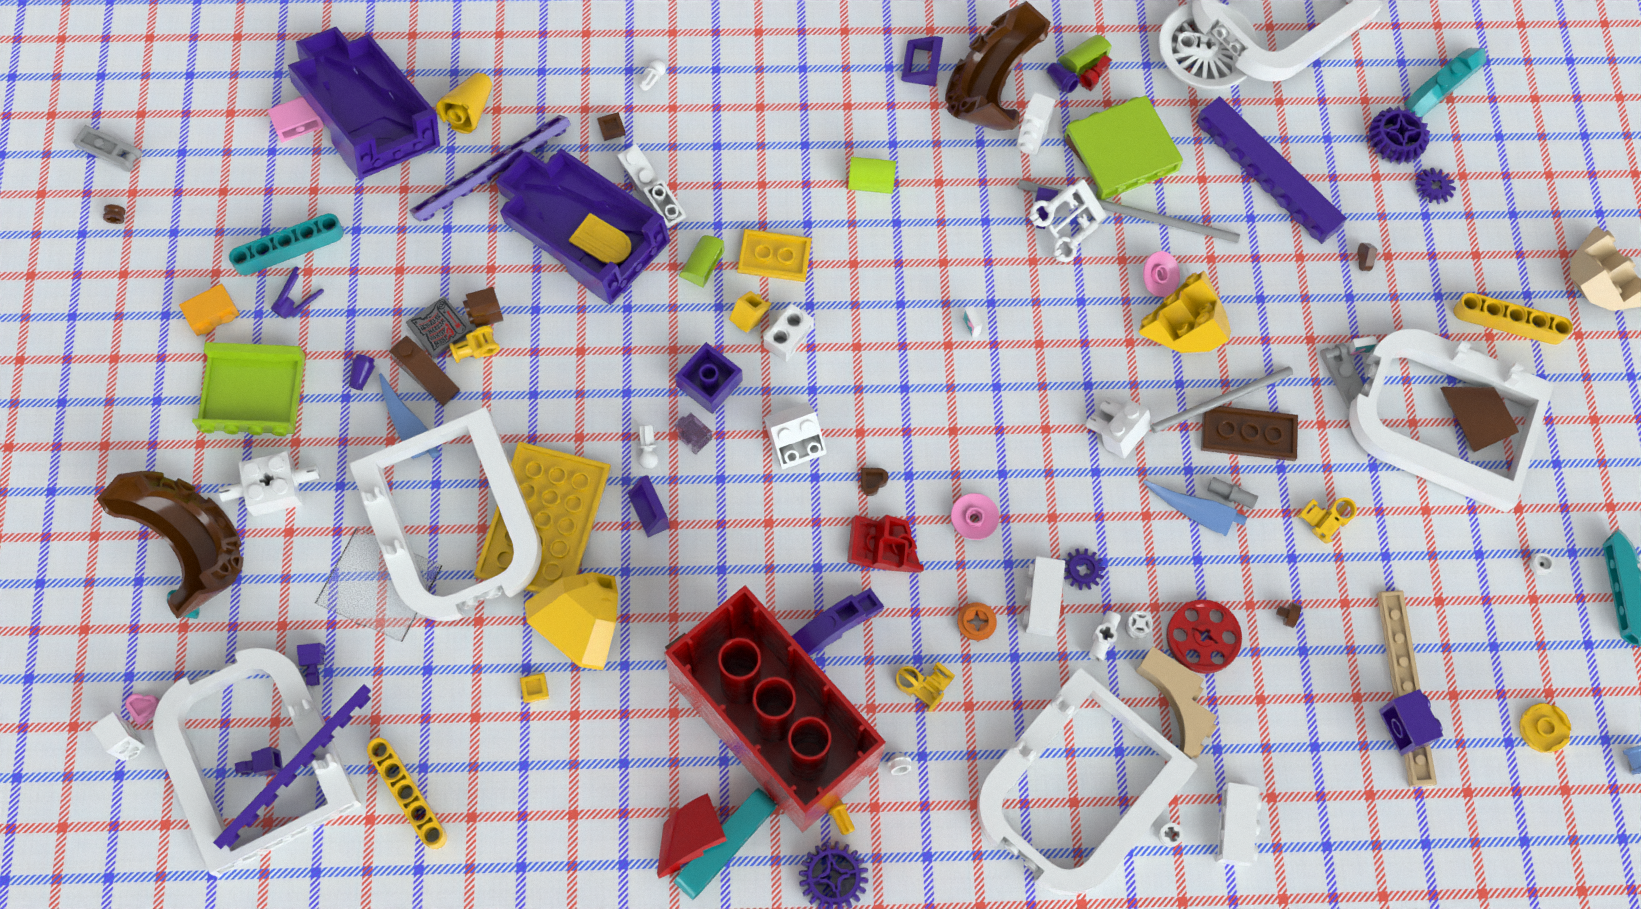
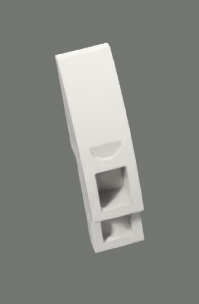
(650, 186)

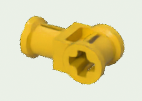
(476, 344)

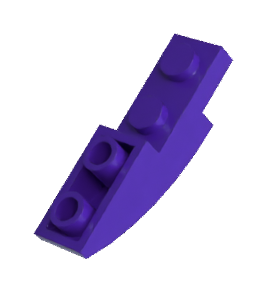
(837, 620)

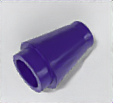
(1064, 78)
(361, 370)

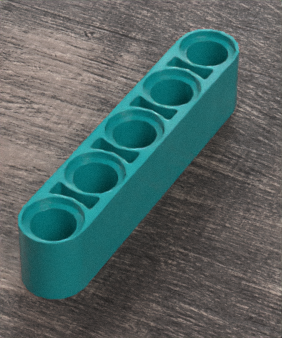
(274, 244)
(737, 832)

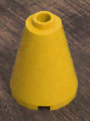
(465, 103)

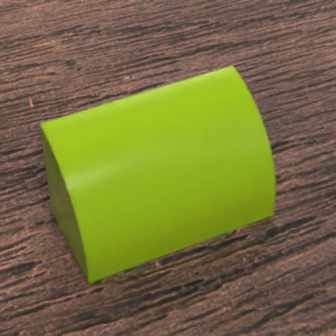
(1086, 54)
(872, 175)
(703, 260)

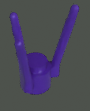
(284, 305)

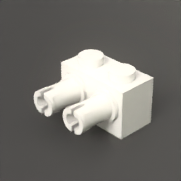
(1126, 427)

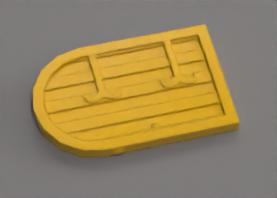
(601, 240)

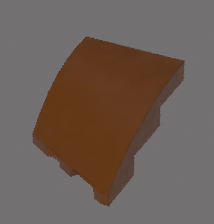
(1480, 415)

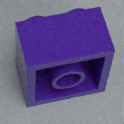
(709, 378)
(1411, 722)

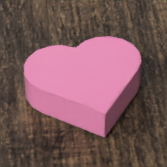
(141, 707)

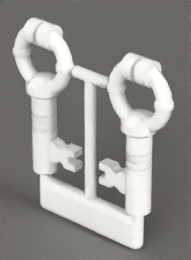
(1087, 227)

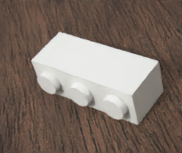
(1035, 123)
(1044, 596)
(1238, 824)

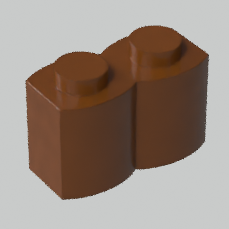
(483, 307)

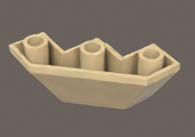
(1604, 273)

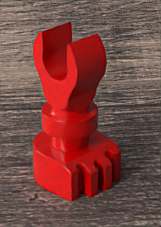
(1090, 77)

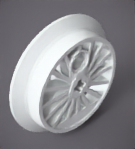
(1201, 49)

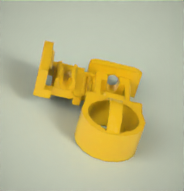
(1327, 521)
(929, 688)

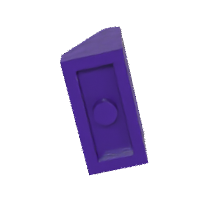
(925, 77)
(648, 507)

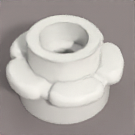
(1546, 560)
(899, 764)

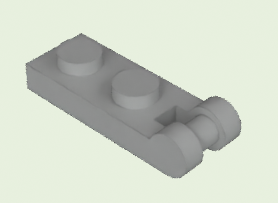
(107, 147)
(1343, 372)

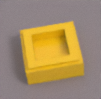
(534, 688)

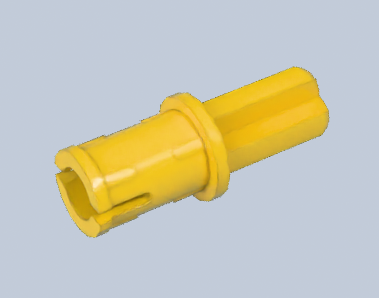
(842, 818)

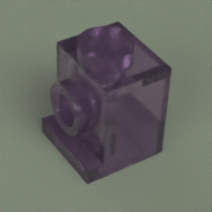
(693, 432)

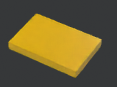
(774, 255)

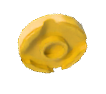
(1545, 728)

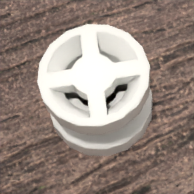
(1139, 620)

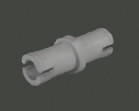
(1232, 493)

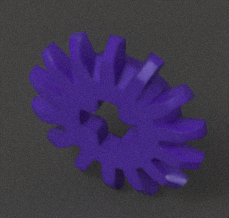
(1435, 194)
(1092, 566)

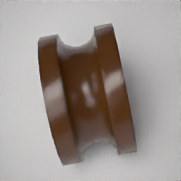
(114, 214)

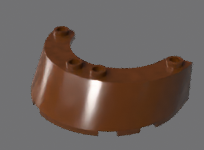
(979, 79)
(189, 524)

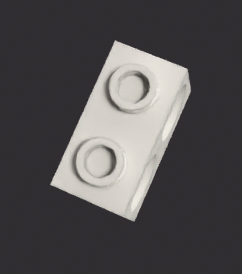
(792, 334)
(118, 737)

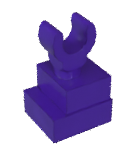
(1046, 195)
(310, 656)
(263, 762)

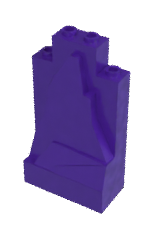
(363, 101)
(554, 200)

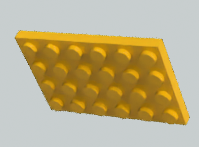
(563, 502)

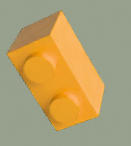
(209, 310)

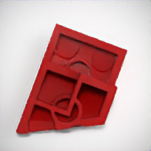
(883, 544)
(688, 834)

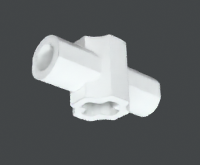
(1100, 645)

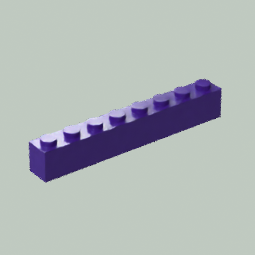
(1270, 170)

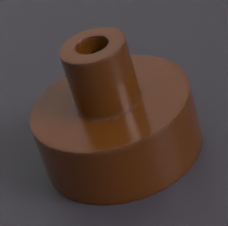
(1290, 614)

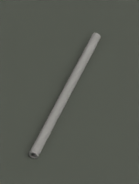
(1222, 399)

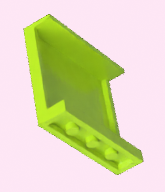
(1124, 147)
(251, 389)

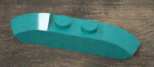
(1446, 81)
(1625, 584)

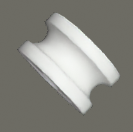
(1175, 829)

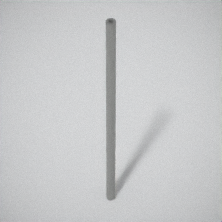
(1145, 215)

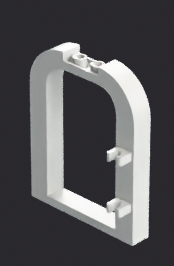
(1291, 60)
(1432, 463)
(393, 538)
(189, 778)
(1129, 827)

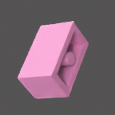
(294, 119)

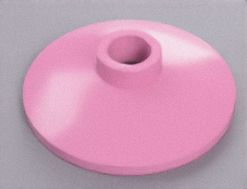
(1161, 274)
(979, 506)

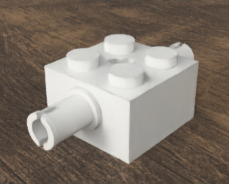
(274, 470)

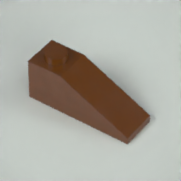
(423, 370)

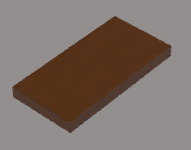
(1250, 433)

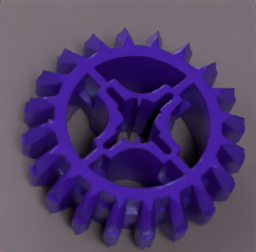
(1404, 129)
(845, 874)

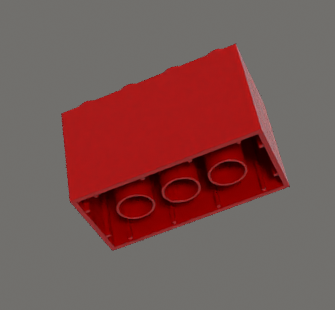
(774, 708)

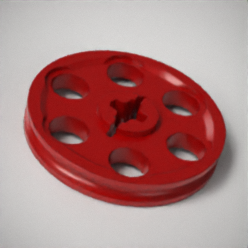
(1215, 631)

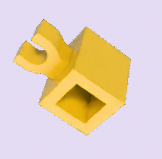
(749, 311)

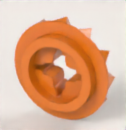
(984, 614)

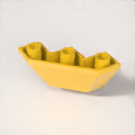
(1189, 318)
(577, 616)

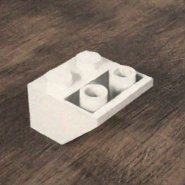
(795, 435)

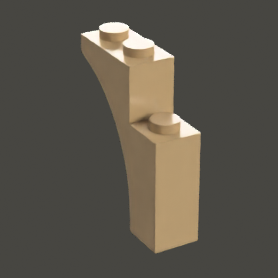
(1179, 688)

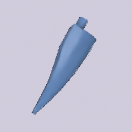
(404, 420)
(1203, 511)

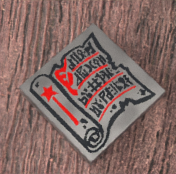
(438, 327)

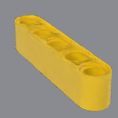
(1523, 316)
(401, 782)

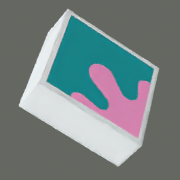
(972, 321)
(1362, 345)

